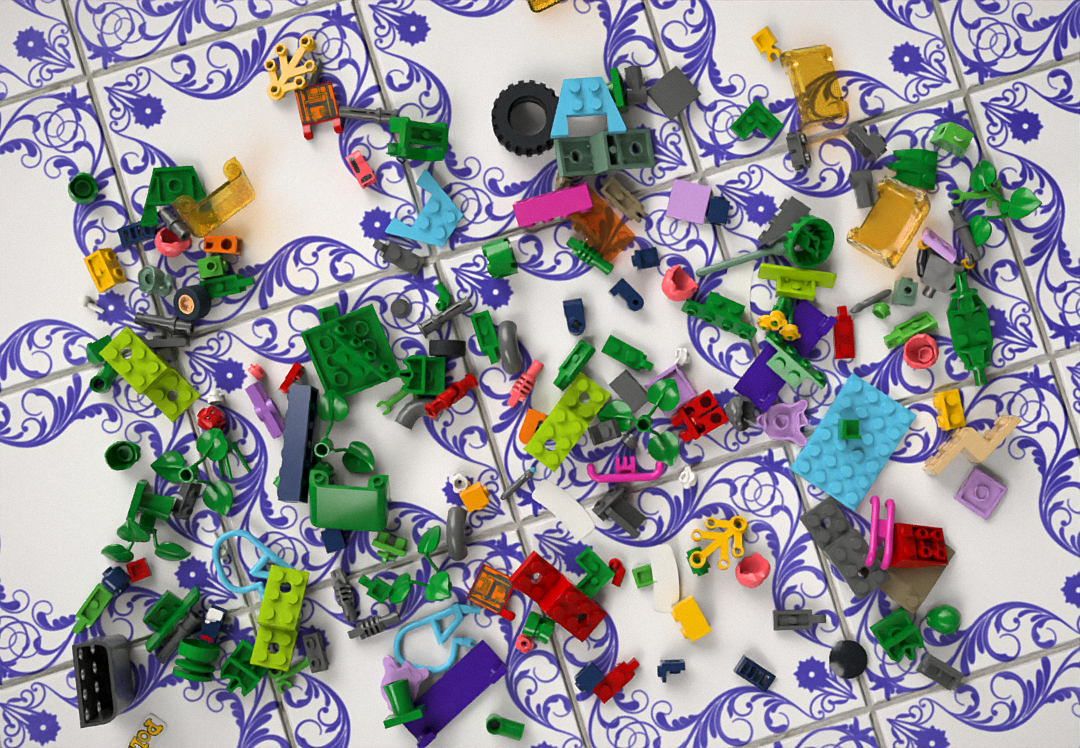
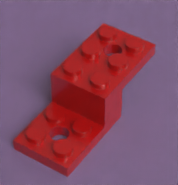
(558, 596)

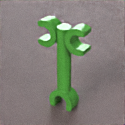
(978, 195)
(396, 398)
(282, 677)

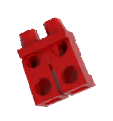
(693, 417)

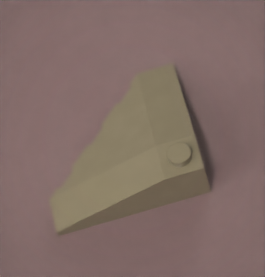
(909, 585)

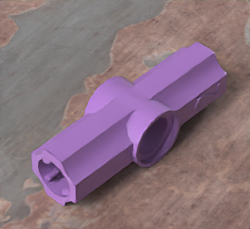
(266, 409)

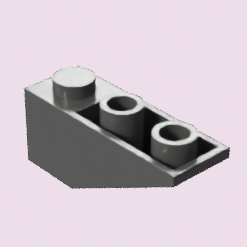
(790, 213)

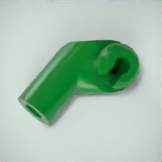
(444, 298)

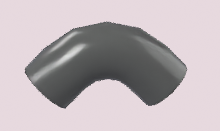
(509, 347)
(413, 410)
(456, 533)

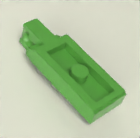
(903, 332)
(92, 608)

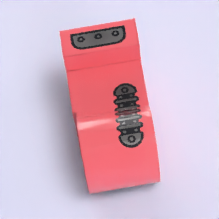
(361, 169)

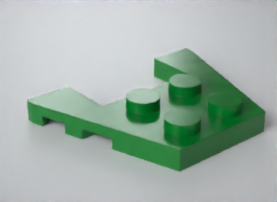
(167, 186)

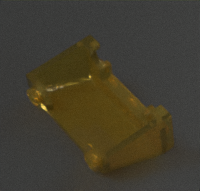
(814, 85)
(218, 206)
(891, 222)

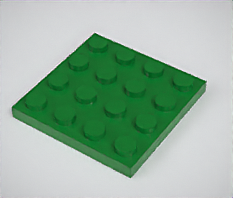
(321, 346)

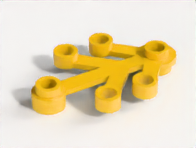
(290, 70)
(720, 540)

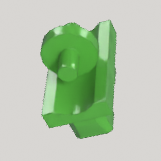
(382, 543)

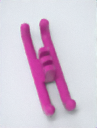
(625, 472)
(881, 530)

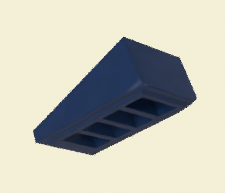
(153, 231)
(740, 667)

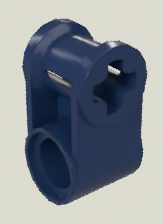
(574, 313)

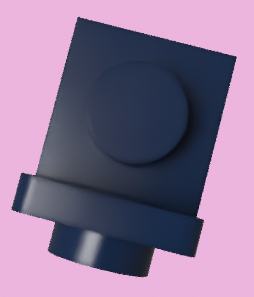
(645, 258)
(674, 666)

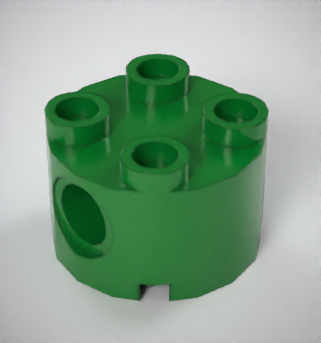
(500, 258)

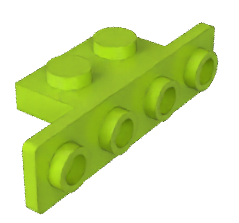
(795, 281)

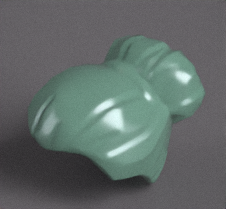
(154, 281)

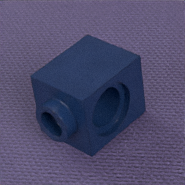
(717, 211)
(334, 540)
(588, 677)

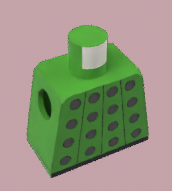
(953, 139)

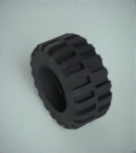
(502, 109)

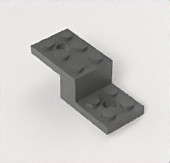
(843, 547)

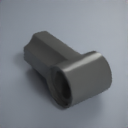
(635, 90)
(861, 183)

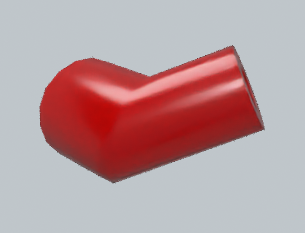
(617, 566)

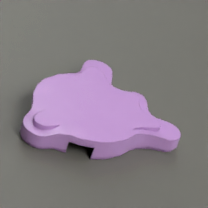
(784, 421)
(394, 673)

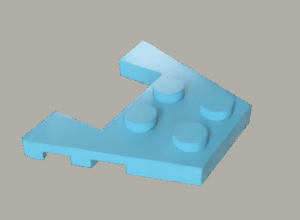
(585, 98)
(436, 219)

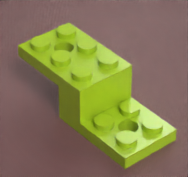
(150, 374)
(567, 422)
(279, 618)

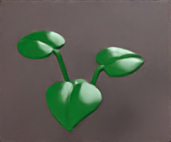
(1020, 205)
(666, 397)
(215, 447)
(358, 456)
(132, 532)
(439, 583)

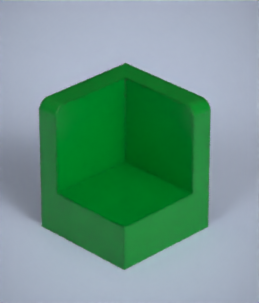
(848, 429)

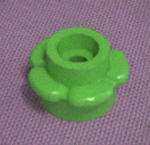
(881, 310)

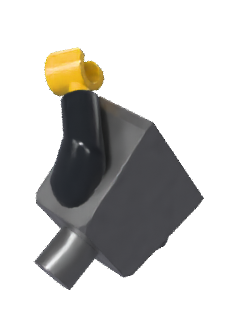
(937, 271)

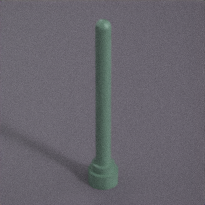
(775, 249)

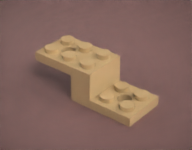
(971, 444)

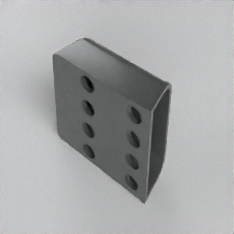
(102, 678)

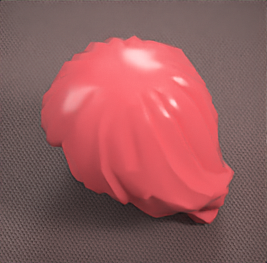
(169, 243)
(678, 284)
(921, 351)
(752, 570)

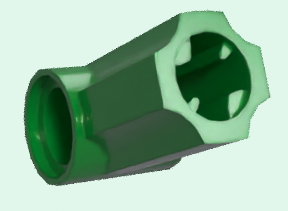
(107, 374)
(507, 727)

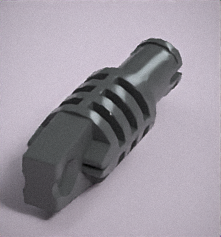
(343, 593)
(374, 625)

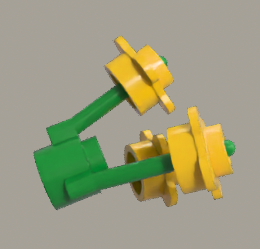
(777, 319)

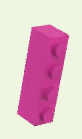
(553, 204)

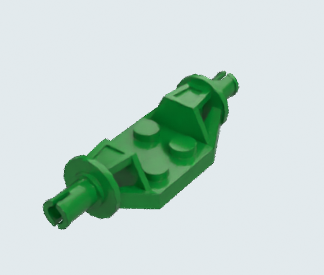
(970, 328)

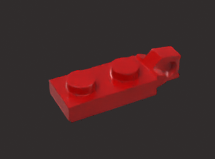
(843, 335)
(615, 680)

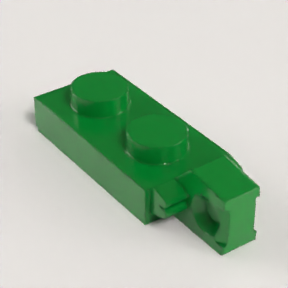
(227, 285)
(486, 335)
(626, 354)
(573, 364)

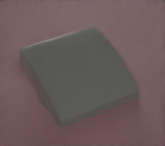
(673, 93)

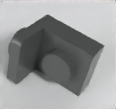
(604, 432)

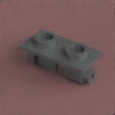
(802, 157)
(612, 494)
(184, 507)
(316, 656)

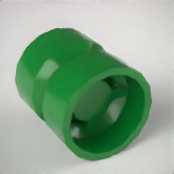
(538, 627)

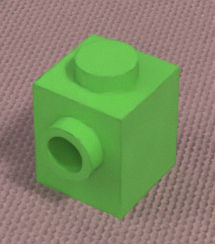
(212, 267)

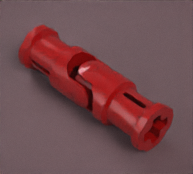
(451, 396)

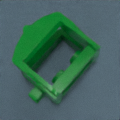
(418, 133)

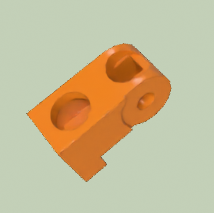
(223, 245)
(530, 424)

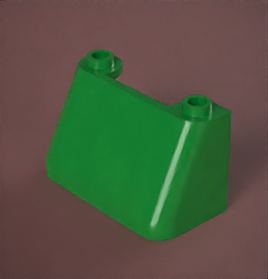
(349, 505)

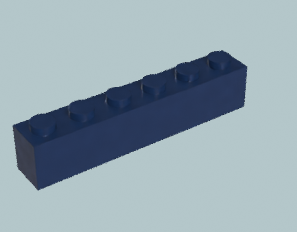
(298, 444)

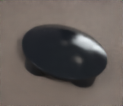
(848, 659)

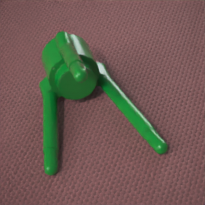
(231, 445)

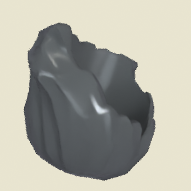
(740, 412)

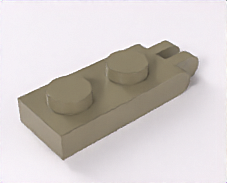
(623, 200)

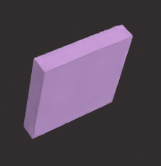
(688, 201)
(939, 245)
(685, 389)
(980, 493)

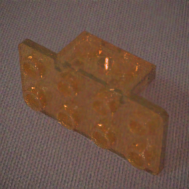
(602, 228)

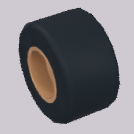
(192, 302)

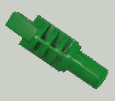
(589, 255)

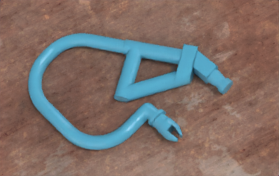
(256, 569)
(456, 608)

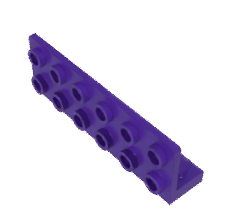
(760, 381)
(456, 691)

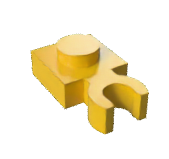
(765, 41)

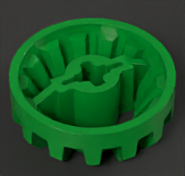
(815, 243)

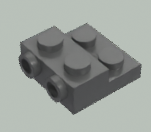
(868, 146)

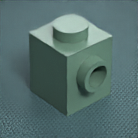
(904, 292)

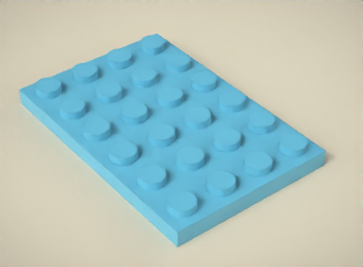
(850, 466)

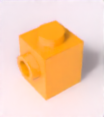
(475, 497)

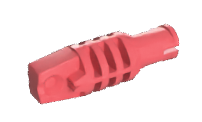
(524, 384)

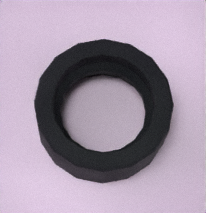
(447, 348)

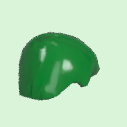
(83, 189)
(122, 455)
(944, 619)

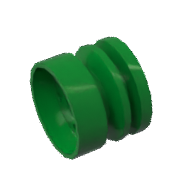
(195, 664)

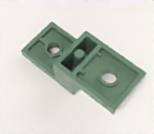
(604, 153)

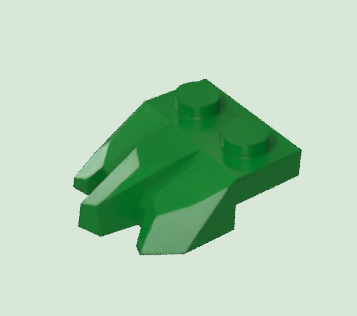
(915, 167)
(423, 375)
(897, 635)
(240, 670)

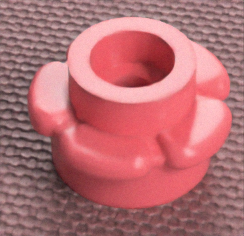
(256, 371)
(524, 648)

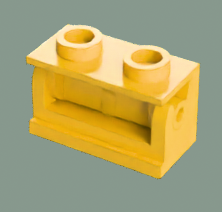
(691, 619)

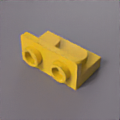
(104, 269)
(949, 409)

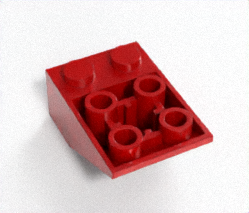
(918, 546)

